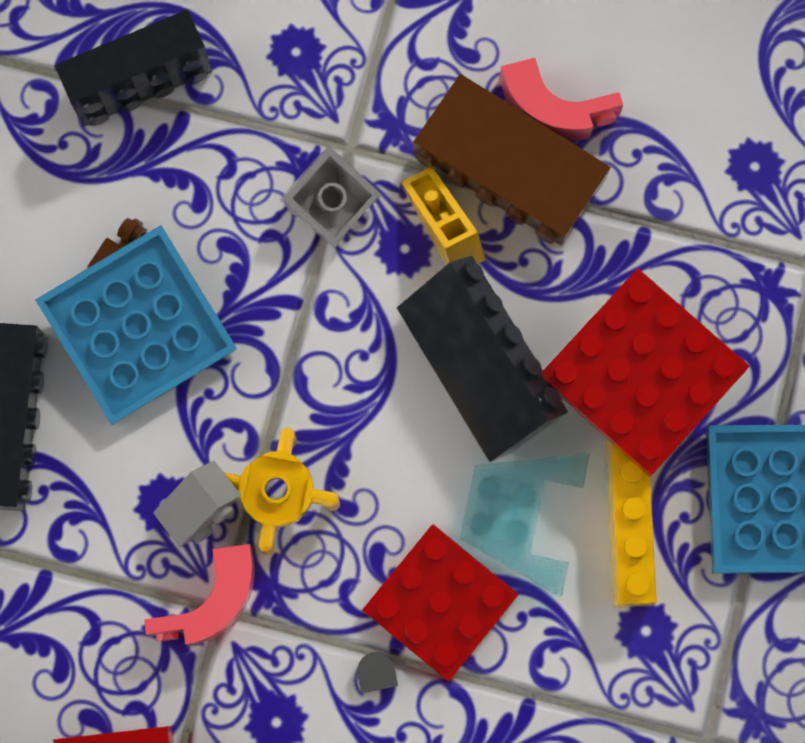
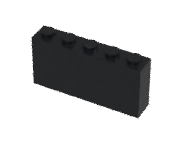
(481, 358)
(19, 384)

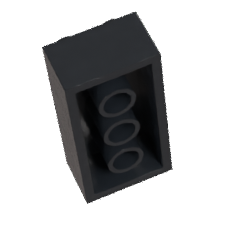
(134, 69)

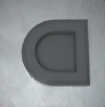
(376, 672)

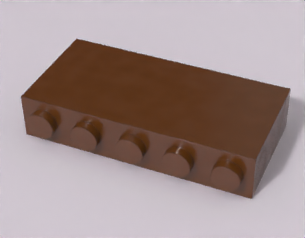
(510, 160)

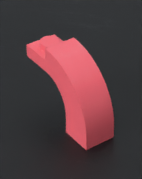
(571, 120)
(227, 601)

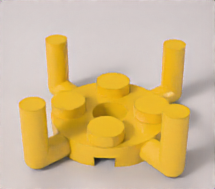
(299, 493)

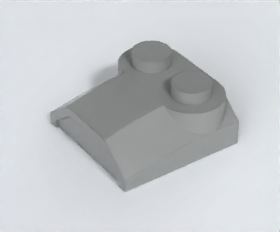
(330, 196)

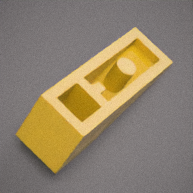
(443, 217)

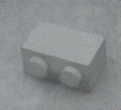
(197, 504)

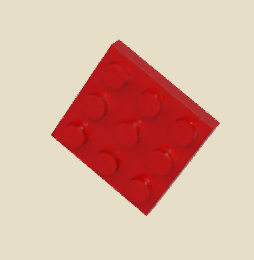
(440, 602)

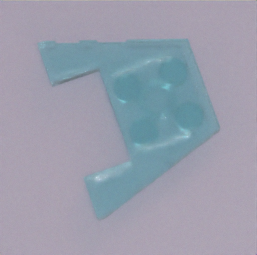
(505, 512)

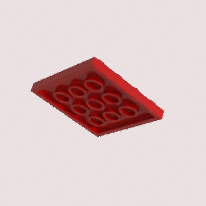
(644, 372)

